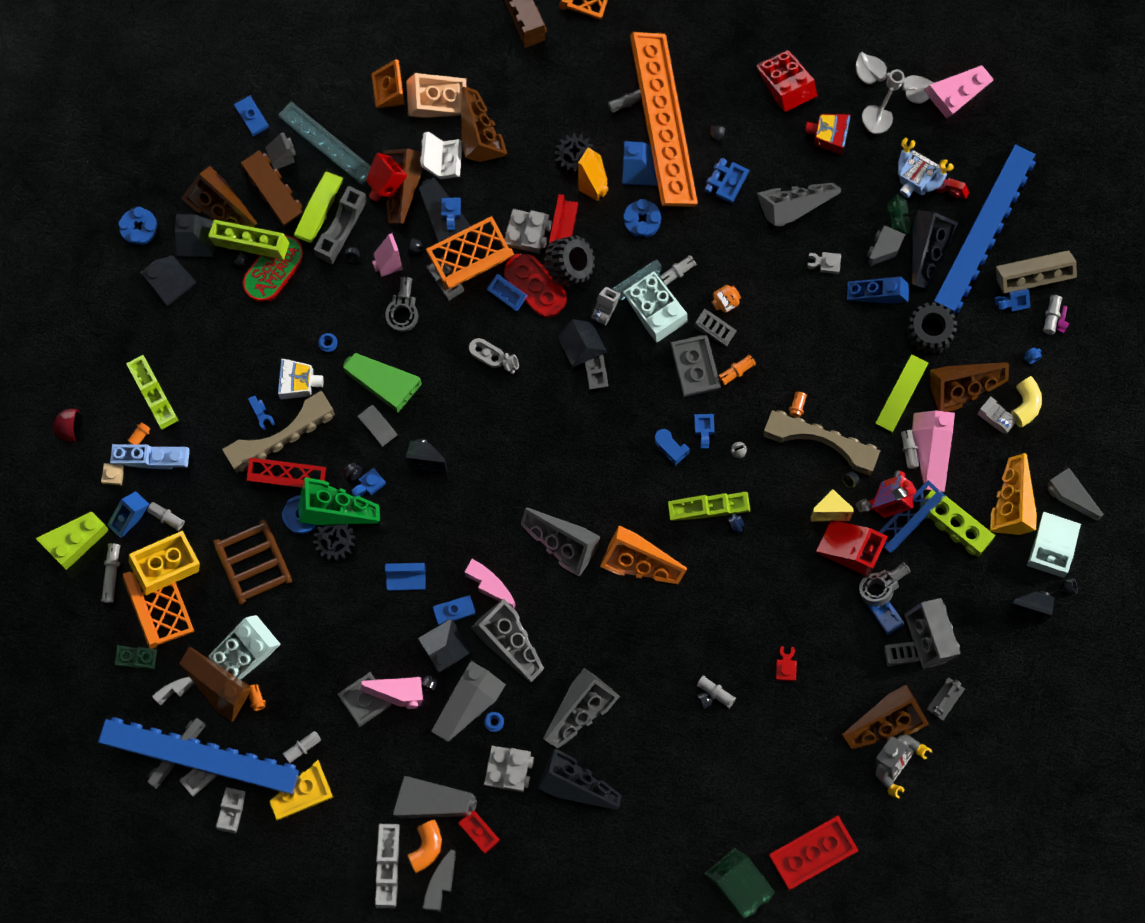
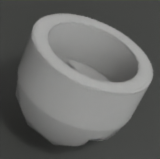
(739, 453)

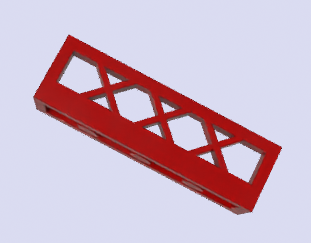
(563, 219)
(280, 480)

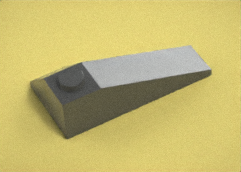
(470, 698)

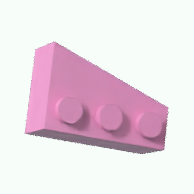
(957, 90)

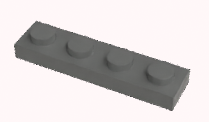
(158, 774)

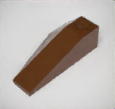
(890, 717)

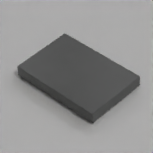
(695, 365)

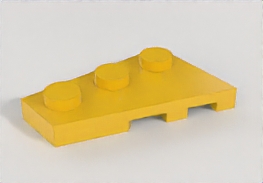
(309, 791)

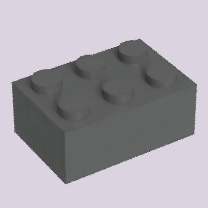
(932, 633)

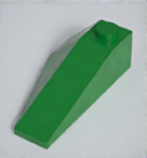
(329, 506)

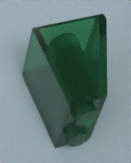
(740, 883)

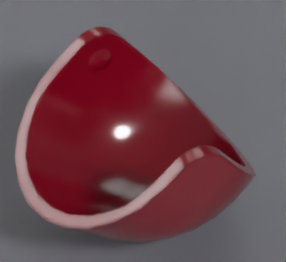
(64, 425)

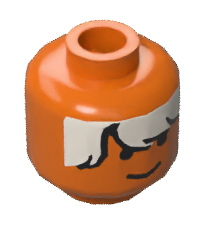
(726, 298)

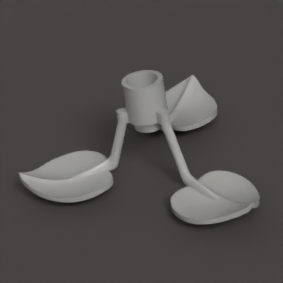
(872, 69)

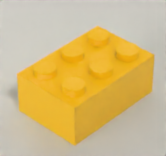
(164, 562)

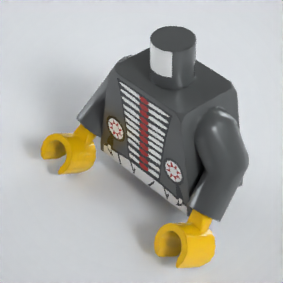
(894, 758)

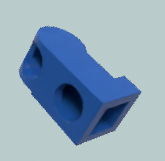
(669, 447)

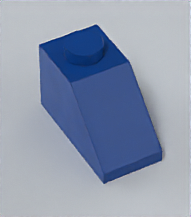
(127, 513)

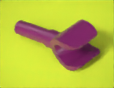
(1062, 325)

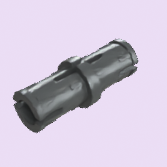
(626, 100)

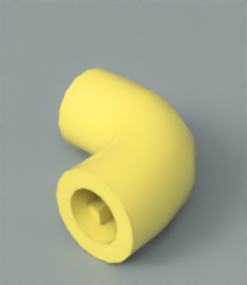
(1031, 402)

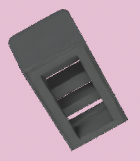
(711, 333)
(889, 655)

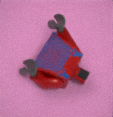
(892, 496)

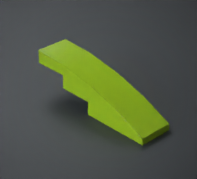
(318, 207)
(152, 392)
(902, 393)
(708, 506)

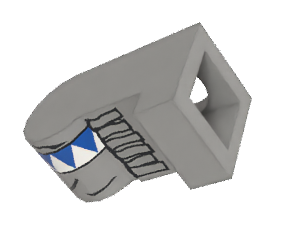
(605, 306)
(997, 416)

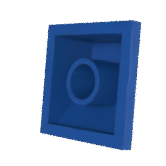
(638, 165)

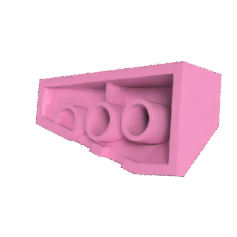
(933, 438)

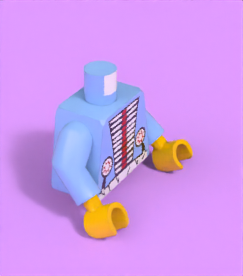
(918, 172)

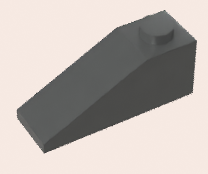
(1072, 493)

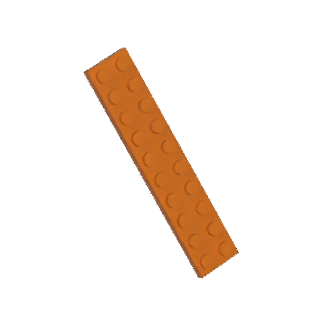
(663, 119)

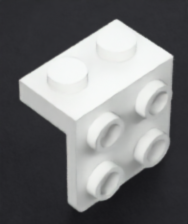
(441, 157)

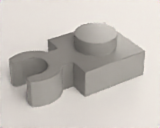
(828, 262)

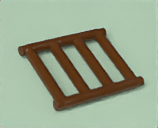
(227, 562)

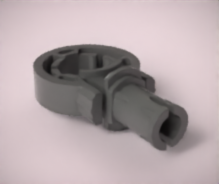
(404, 294)
(887, 580)

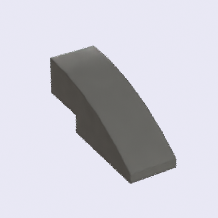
(440, 883)

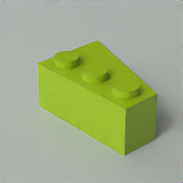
(73, 539)

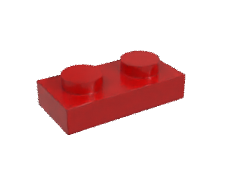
(479, 832)

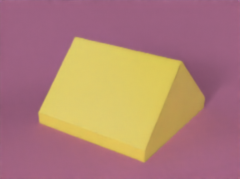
(832, 508)

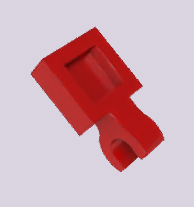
(955, 188)

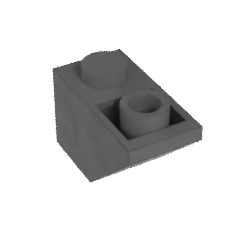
(280, 151)
(886, 247)

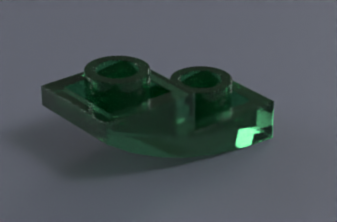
(135, 657)

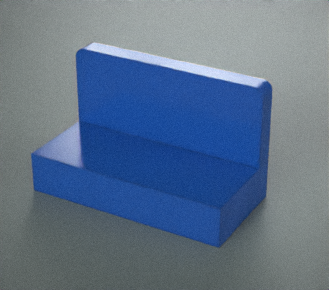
(405, 576)

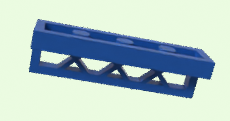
(915, 520)

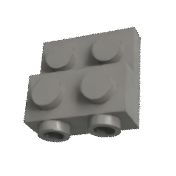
(527, 230)
(508, 769)

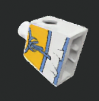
(297, 380)

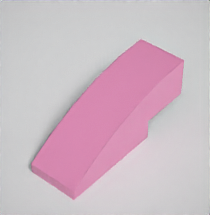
(489, 583)

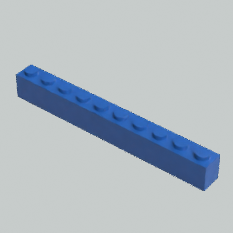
(986, 225)
(198, 756)

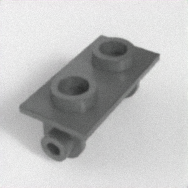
(946, 698)

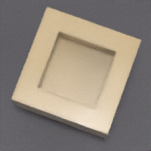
(112, 474)

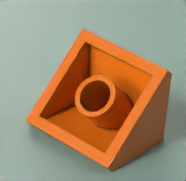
(388, 85)

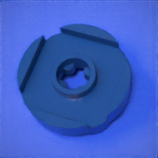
(642, 228)
(137, 236)
(290, 518)

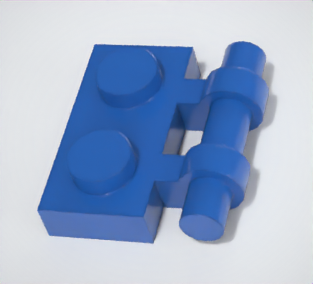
(731, 183)

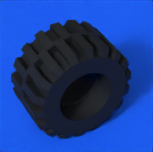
(572, 271)
(925, 341)

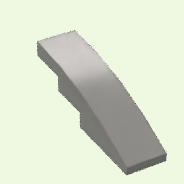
(387, 866)

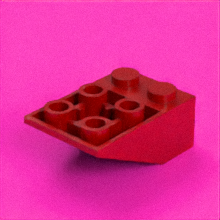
(787, 80)
(852, 546)

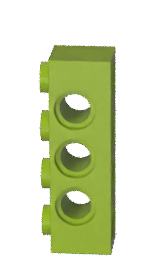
(249, 239)
(967, 524)

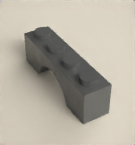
(347, 214)

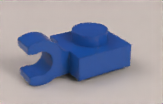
(451, 209)
(1016, 301)
(258, 408)
(704, 426)
(369, 483)

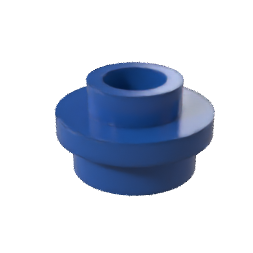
(327, 337)
(1033, 355)
(494, 715)

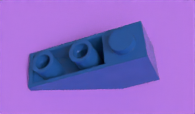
(879, 290)

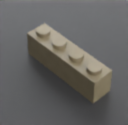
(1036, 271)

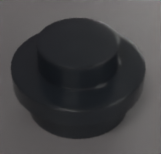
(352, 472)

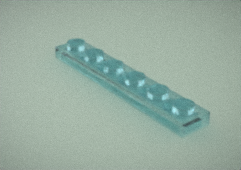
(325, 142)

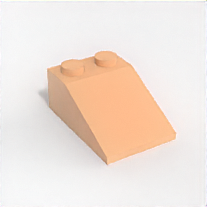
(434, 95)

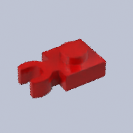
(786, 668)

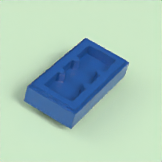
(251, 115)
(507, 292)
(454, 609)
(887, 617)

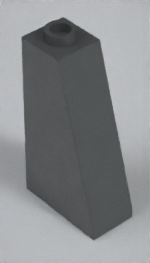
(432, 800)

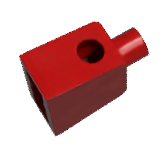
(385, 177)

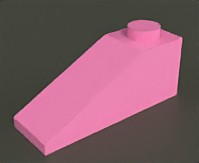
(387, 257)
(401, 692)

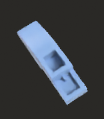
(149, 457)

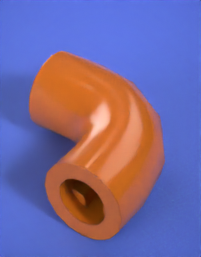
(429, 848)

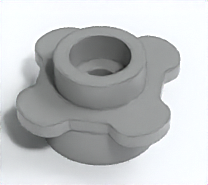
(510, 363)

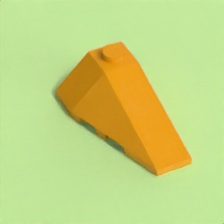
(592, 175)
(1015, 505)

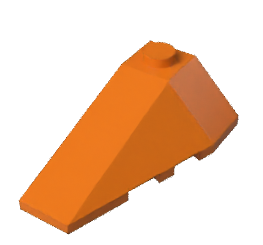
(636, 556)

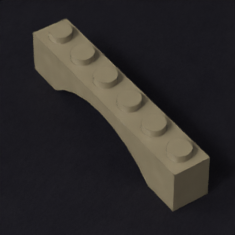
(314, 411)
(785, 428)

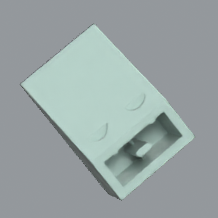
(656, 306)
(1054, 545)
(245, 647)

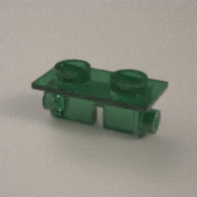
(897, 207)

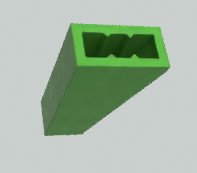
(385, 382)

